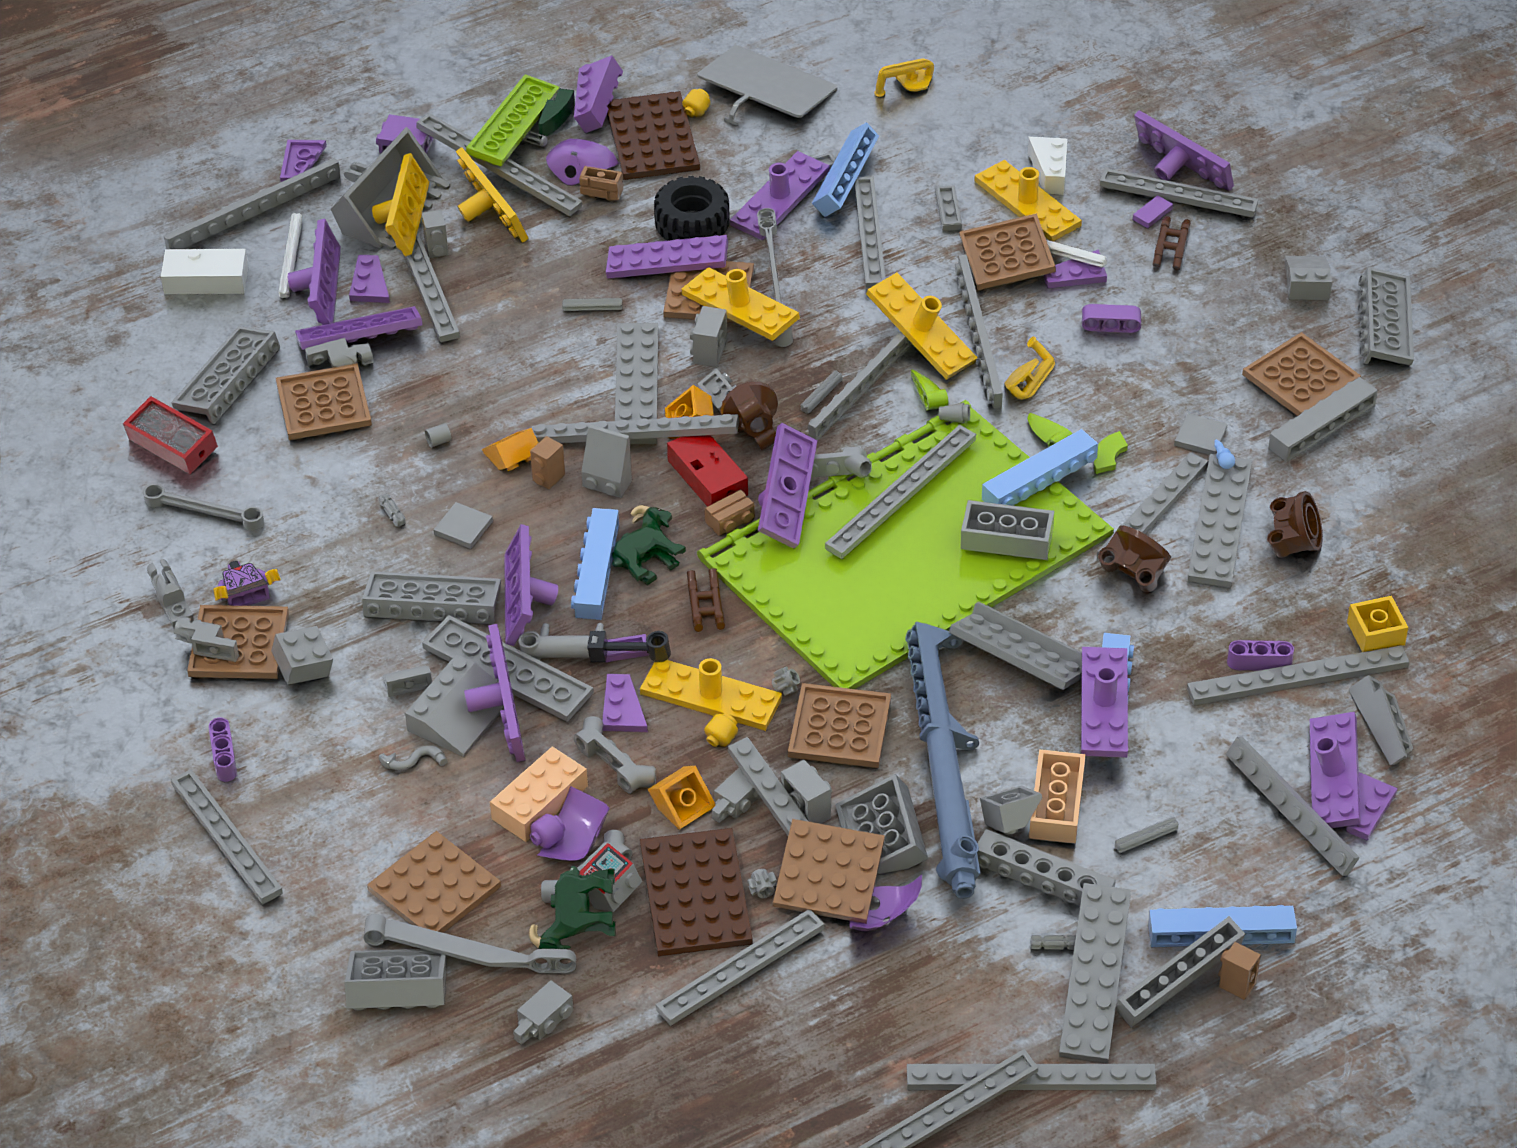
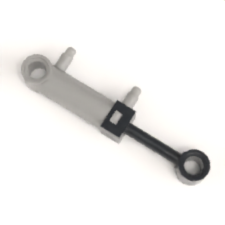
(590, 646)

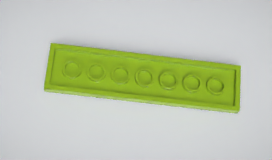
(512, 120)

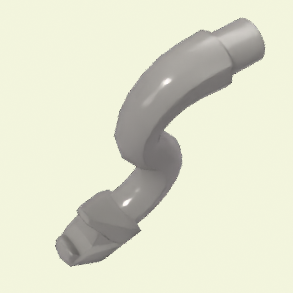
(390, 762)

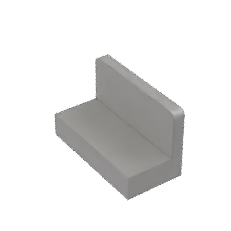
(407, 680)

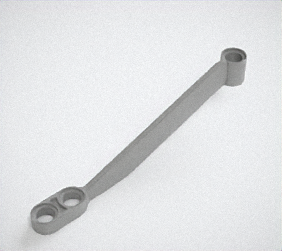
(768, 228)
(379, 929)

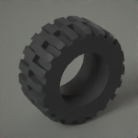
(691, 195)

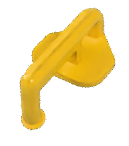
(909, 74)
(1023, 372)

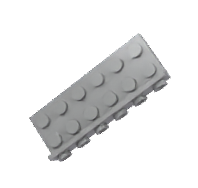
(1386, 316)
(227, 372)
(431, 597)
(1020, 646)

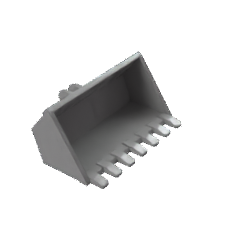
(376, 185)

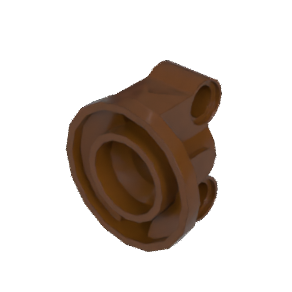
(755, 406)
(1296, 525)
(1135, 556)

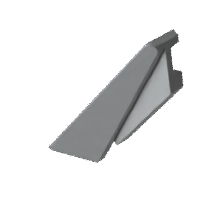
(1383, 718)

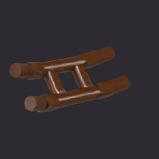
(1177, 247)
(713, 593)

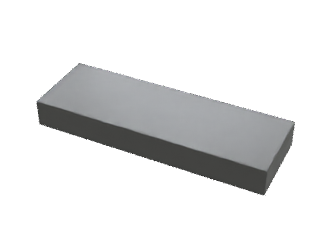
(948, 208)

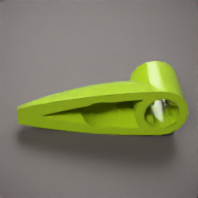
(929, 392)
(1047, 430)

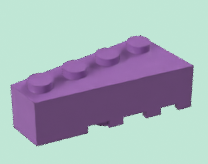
(595, 92)

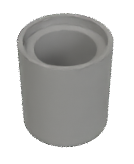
(438, 435)

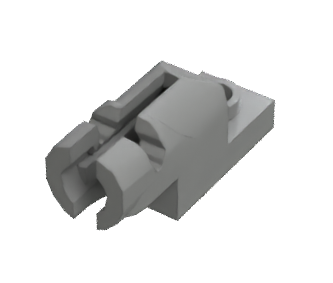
(339, 354)
(169, 593)
(206, 639)

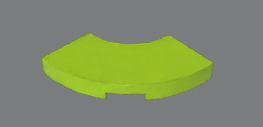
(1107, 452)

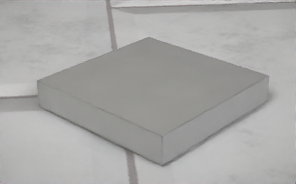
(1200, 433)
(463, 525)

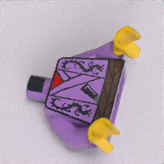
(245, 584)

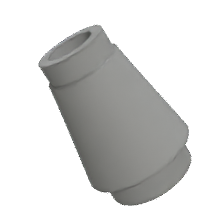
(956, 412)

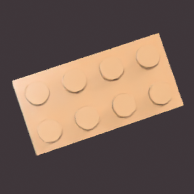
(1060, 783)
(537, 792)

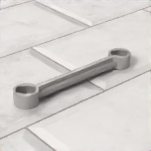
(203, 506)

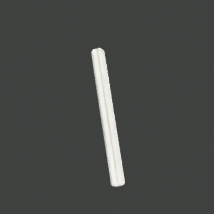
(290, 254)

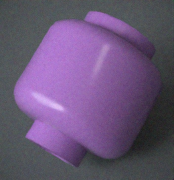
(547, 831)

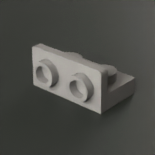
(717, 386)

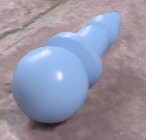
(1225, 458)

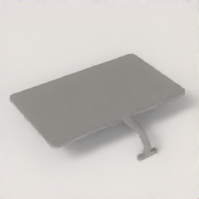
(766, 82)

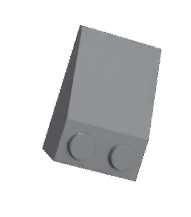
(1308, 277)
(606, 461)

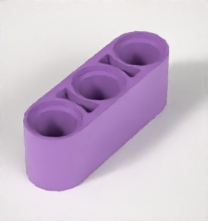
(1111, 318)
(1259, 654)
(222, 749)

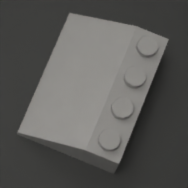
(442, 708)
(886, 811)
(395, 979)

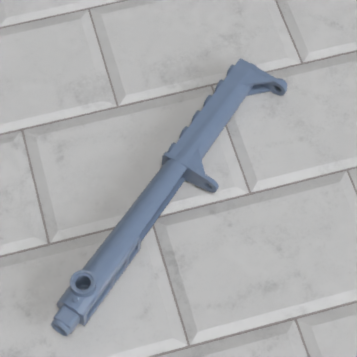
(943, 736)

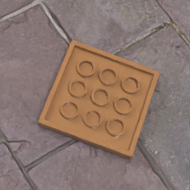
(1007, 251)
(684, 308)
(1299, 373)
(323, 401)
(253, 630)
(839, 725)
(829, 871)
(434, 884)

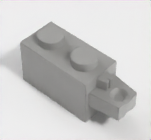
(733, 797)
(543, 1012)

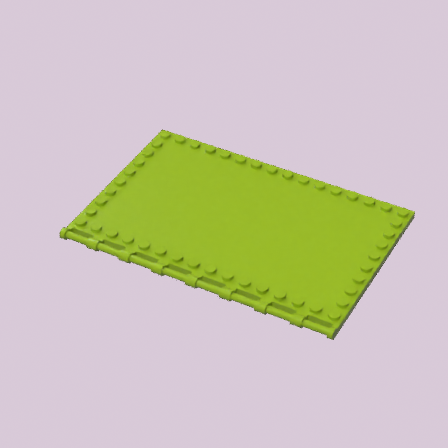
(856, 610)

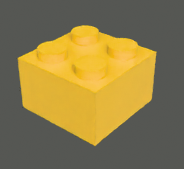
(1377, 624)

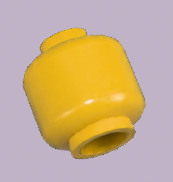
(696, 102)
(721, 730)

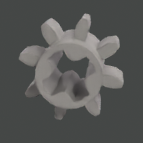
(785, 681)
(762, 883)

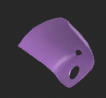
(588, 154)
(582, 821)
(893, 902)

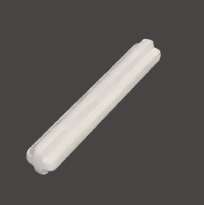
(1077, 254)

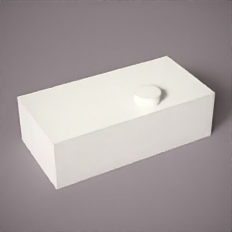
(204, 271)

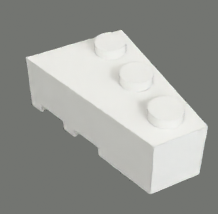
(1050, 160)

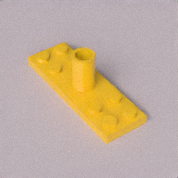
(1024, 197)
(486, 198)
(406, 207)
(741, 302)
(921, 325)
(711, 692)

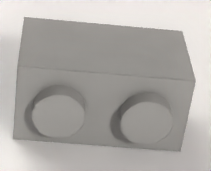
(435, 233)

